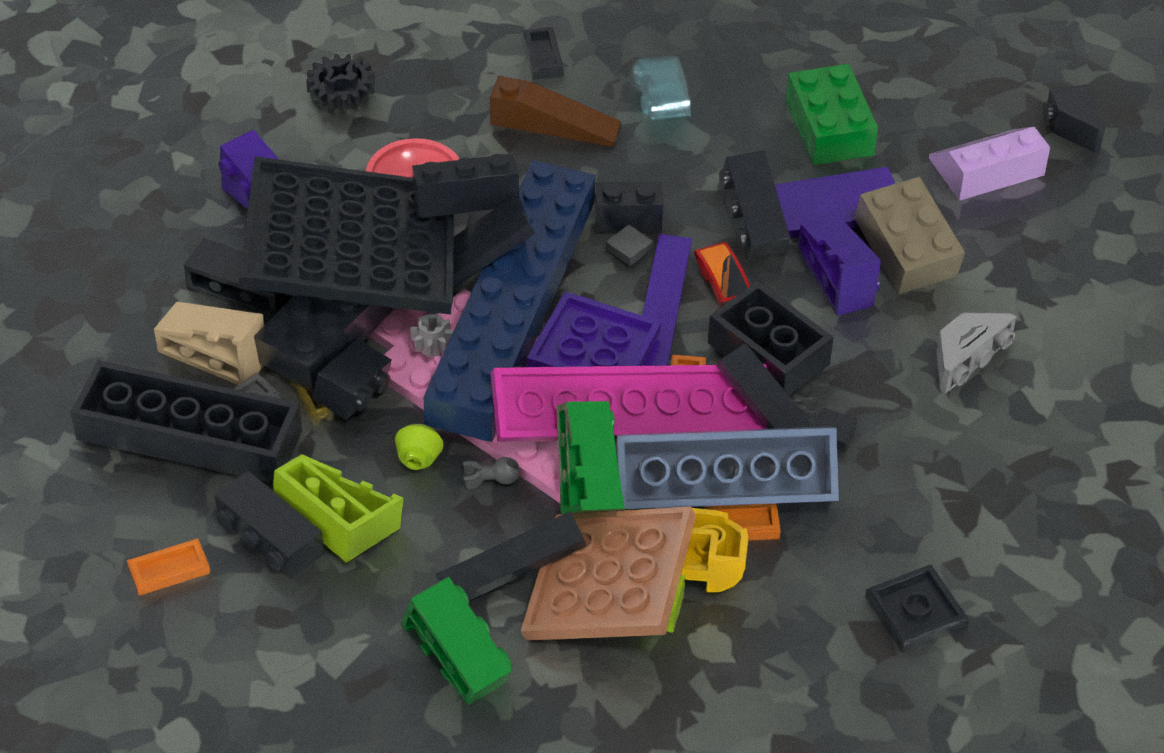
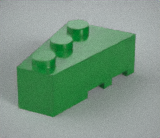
(588, 458)
(458, 640)

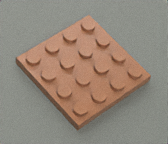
(616, 582)

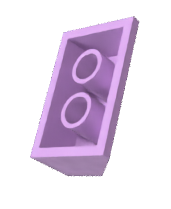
(992, 162)

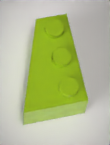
(345, 511)

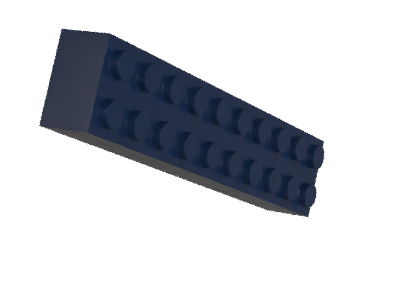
(509, 302)

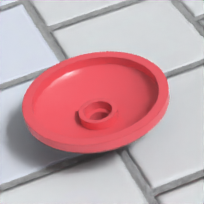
(401, 155)

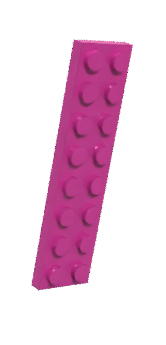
(640, 397)

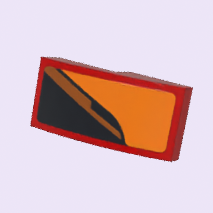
(722, 270)

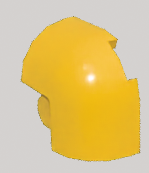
(716, 551)

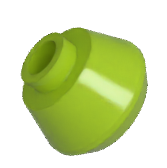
(418, 446)

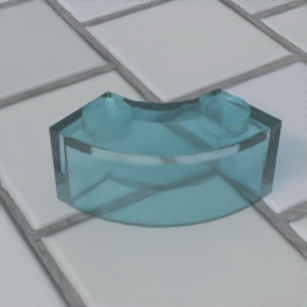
(662, 87)

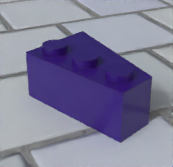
(840, 263)

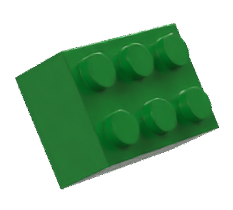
(831, 114)

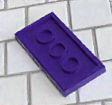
(828, 196)

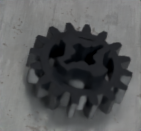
(340, 82)

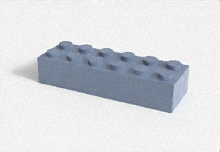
(728, 467)

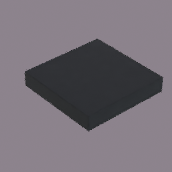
(916, 608)

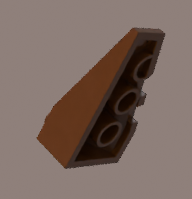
(543, 111)

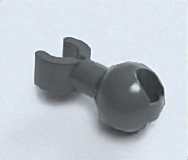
(504, 471)

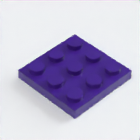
(593, 335)

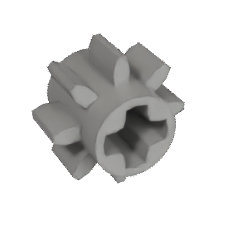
(431, 335)

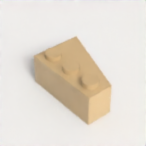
(211, 339)

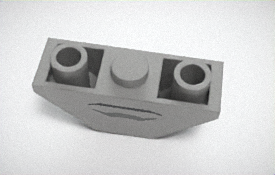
(970, 344)

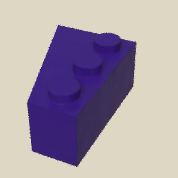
(237, 164)

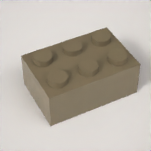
(909, 235)

